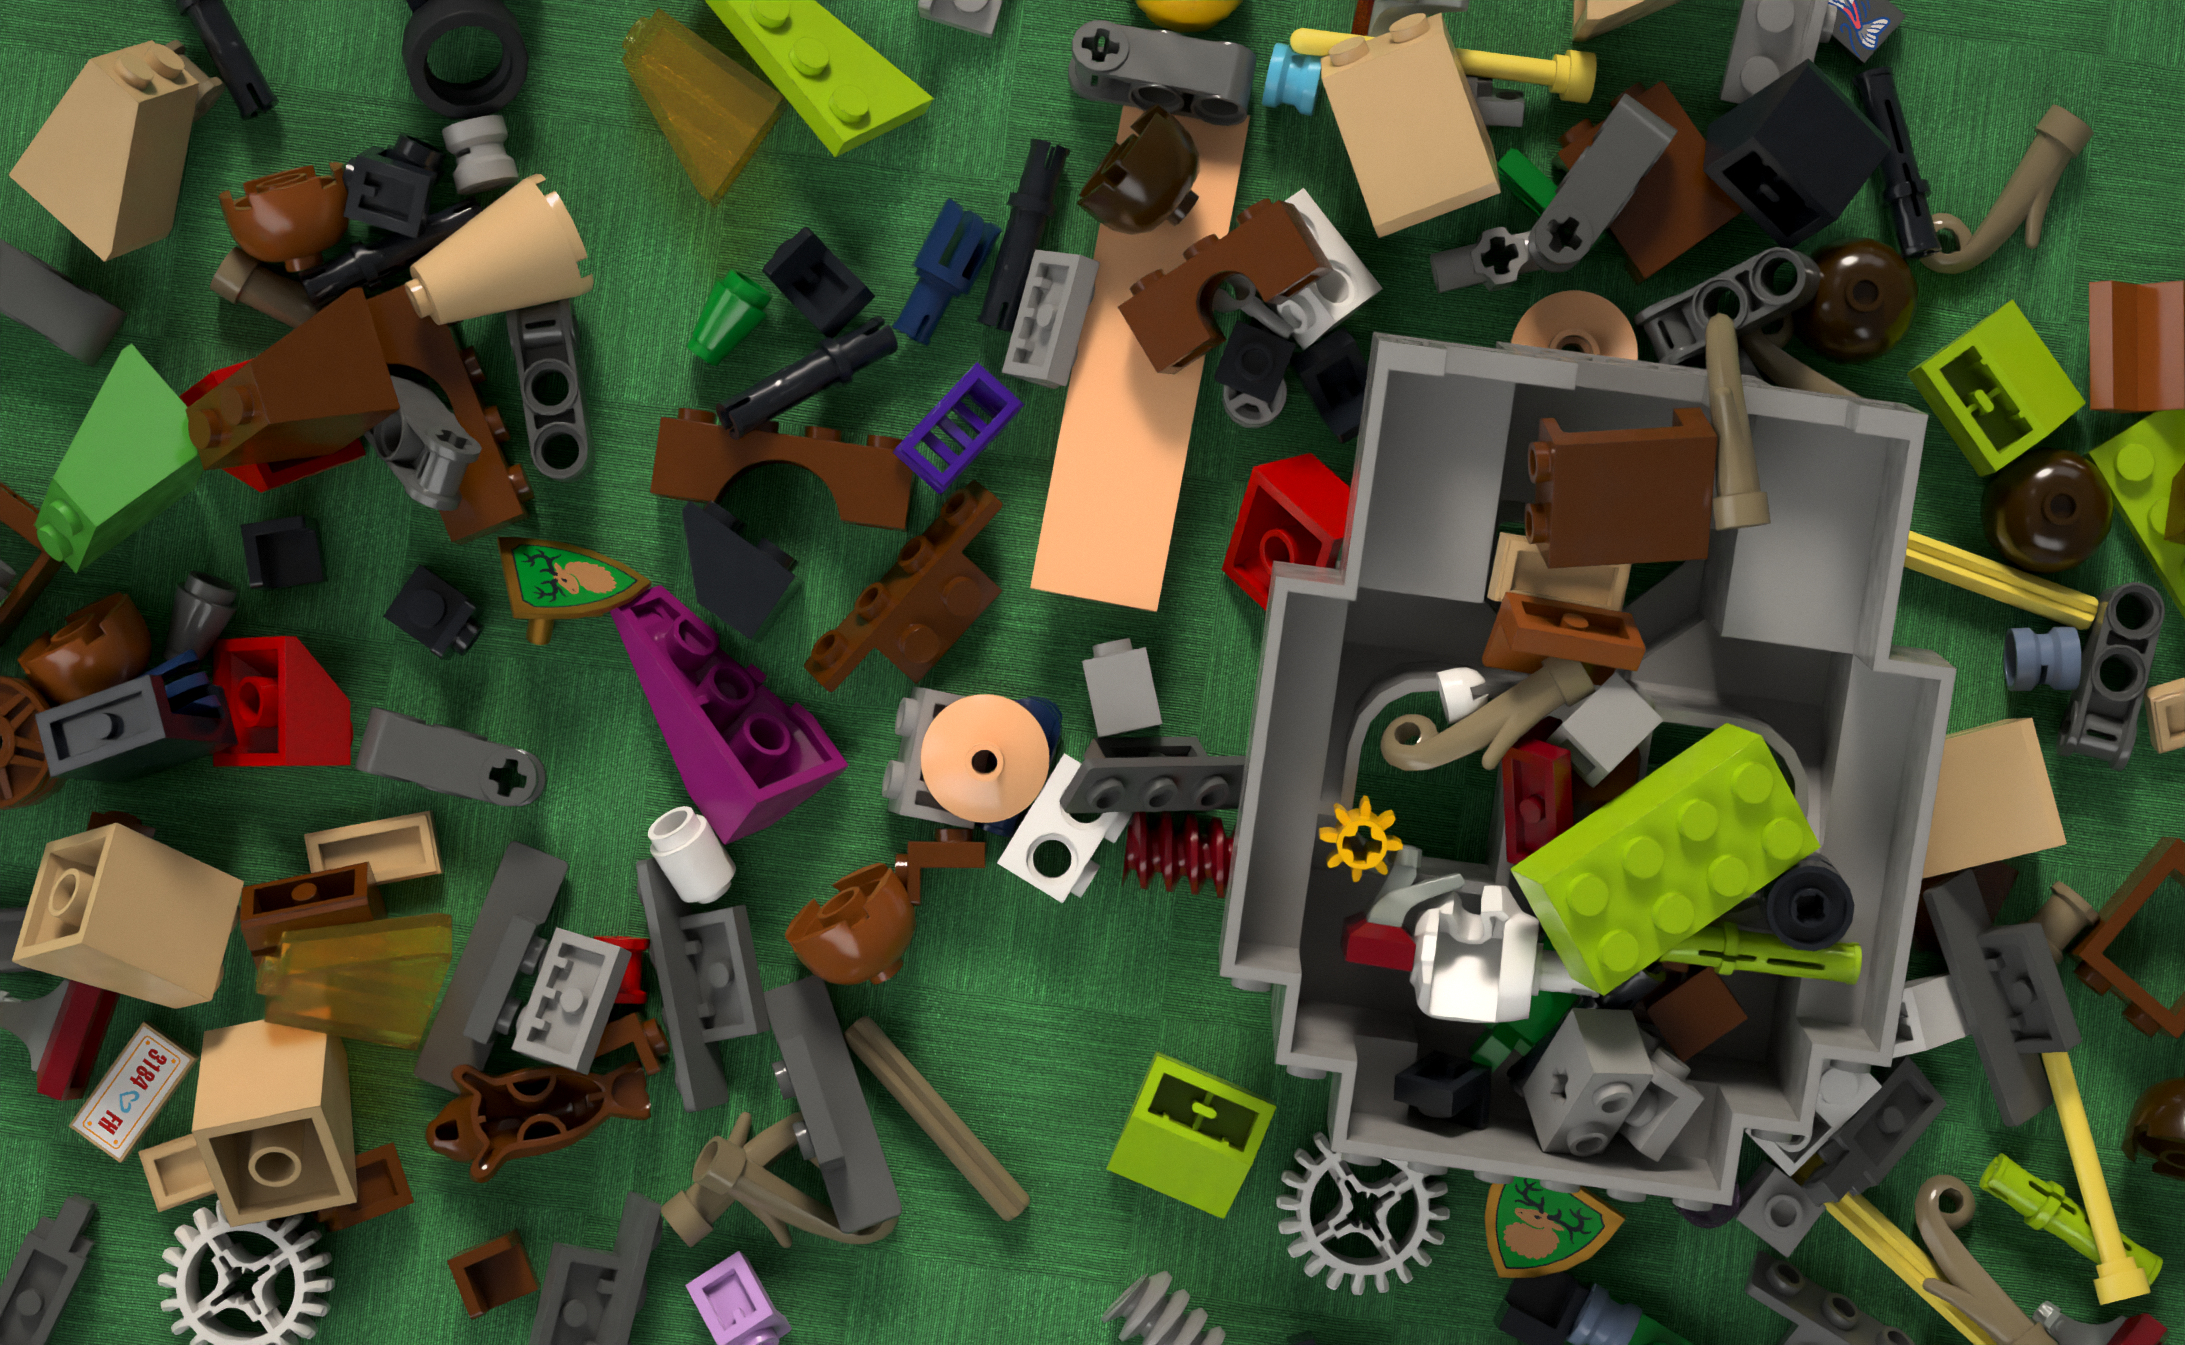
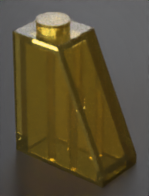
(702, 101)
(359, 978)

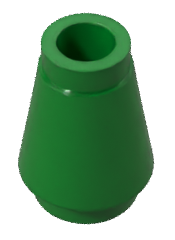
(729, 316)

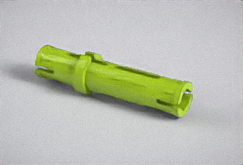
(1731, 949)
(2050, 1209)

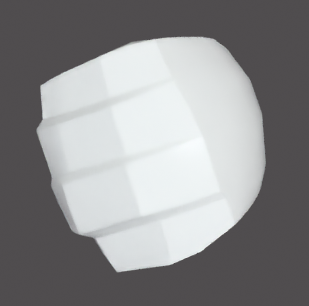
(1483, 963)

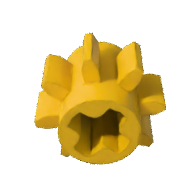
(1373, 851)

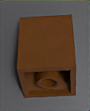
(300, 394)

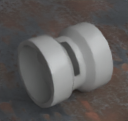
(480, 154)

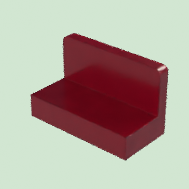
(1536, 791)

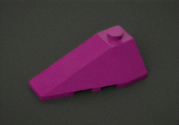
(730, 736)

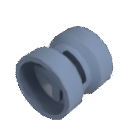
(2042, 659)

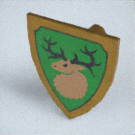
(562, 582)
(1544, 1230)

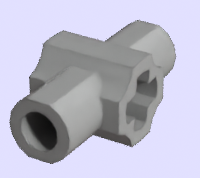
(1464, 268)

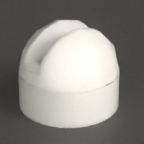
(1456, 693)

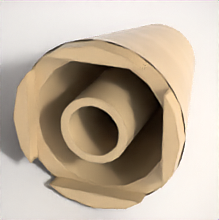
(502, 259)

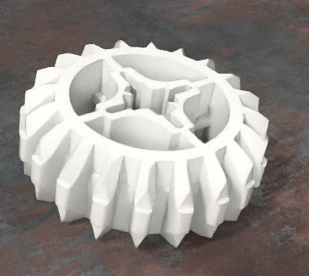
(1338, 1224)
(200, 1312)

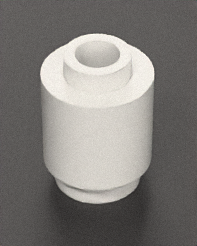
(691, 855)

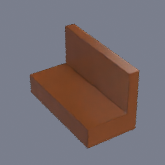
(2137, 346)
(1541, 628)

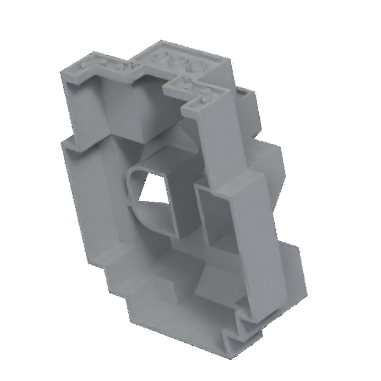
(1766, 634)

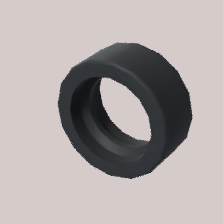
(478, 96)

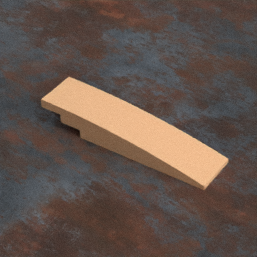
(1122, 420)

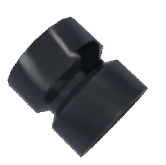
(1808, 904)

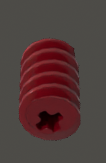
(1178, 852)

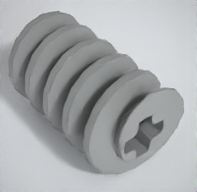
(1161, 1316)

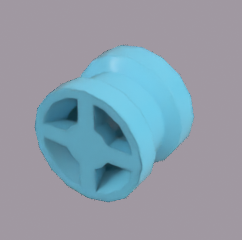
(1292, 80)

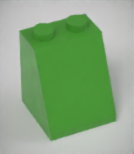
(121, 466)

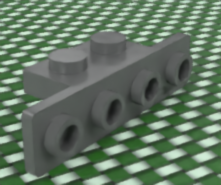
(1153, 777)
(492, 966)
(705, 983)
(2006, 994)
(832, 1105)
(596, 1292)
(1815, 1312)

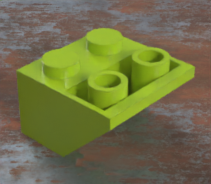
(1997, 389)
(1191, 1135)

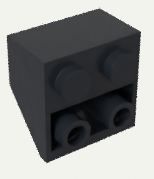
(1794, 154)
(732, 576)

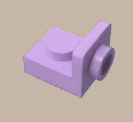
(737, 1304)

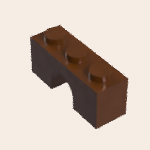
(1175, 310)

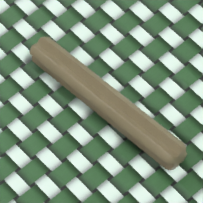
(936, 1118)

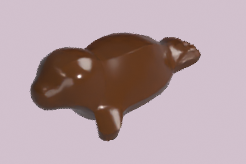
(530, 1112)

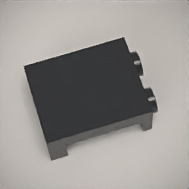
(131, 732)

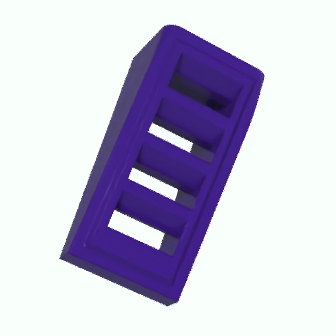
(986, 394)

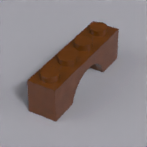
(703, 462)
(491, 487)

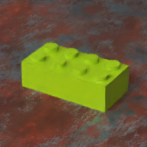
(1666, 858)

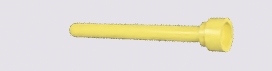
(1566, 74)
(2117, 1273)

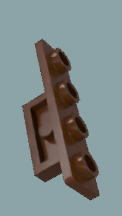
(920, 601)

